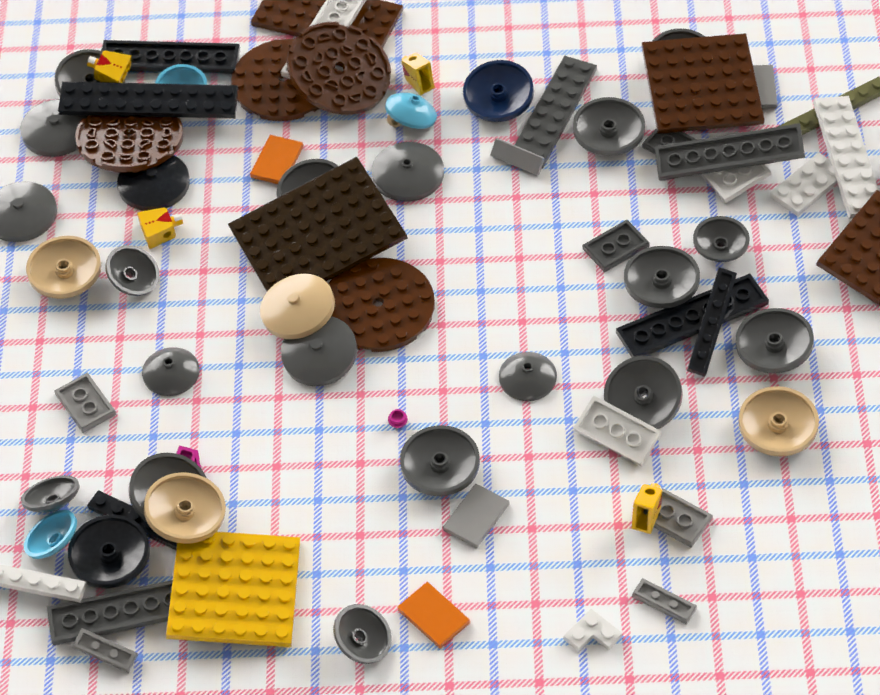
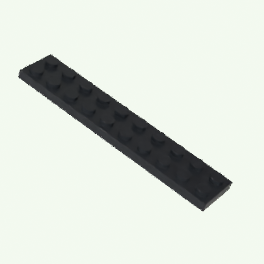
(148, 100)

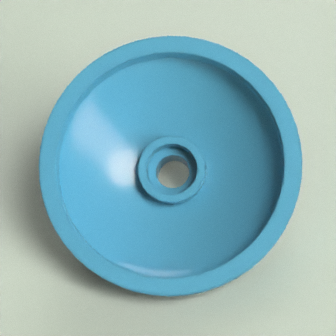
(181, 75)
(411, 110)
(50, 534)

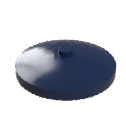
(498, 91)

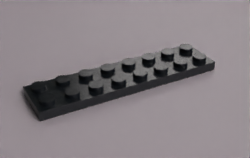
(160, 55)
(684, 320)

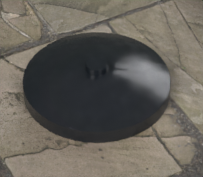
(156, 186)
(108, 551)

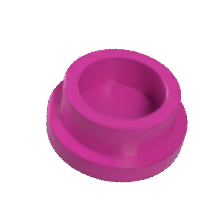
(397, 418)

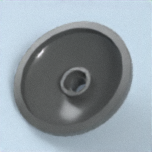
(721, 239)
(137, 265)
(171, 378)
(527, 383)
(50, 494)
(368, 627)

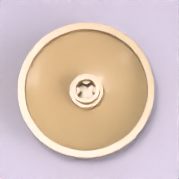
(63, 267)
(297, 306)
(778, 421)
(184, 508)

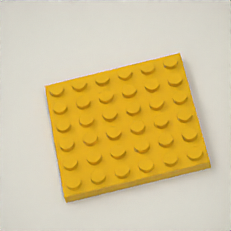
(235, 590)

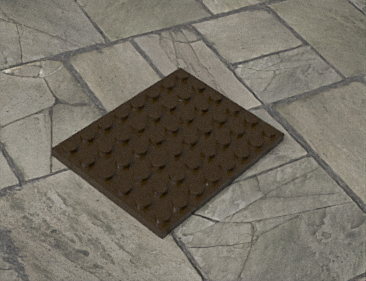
(319, 227)

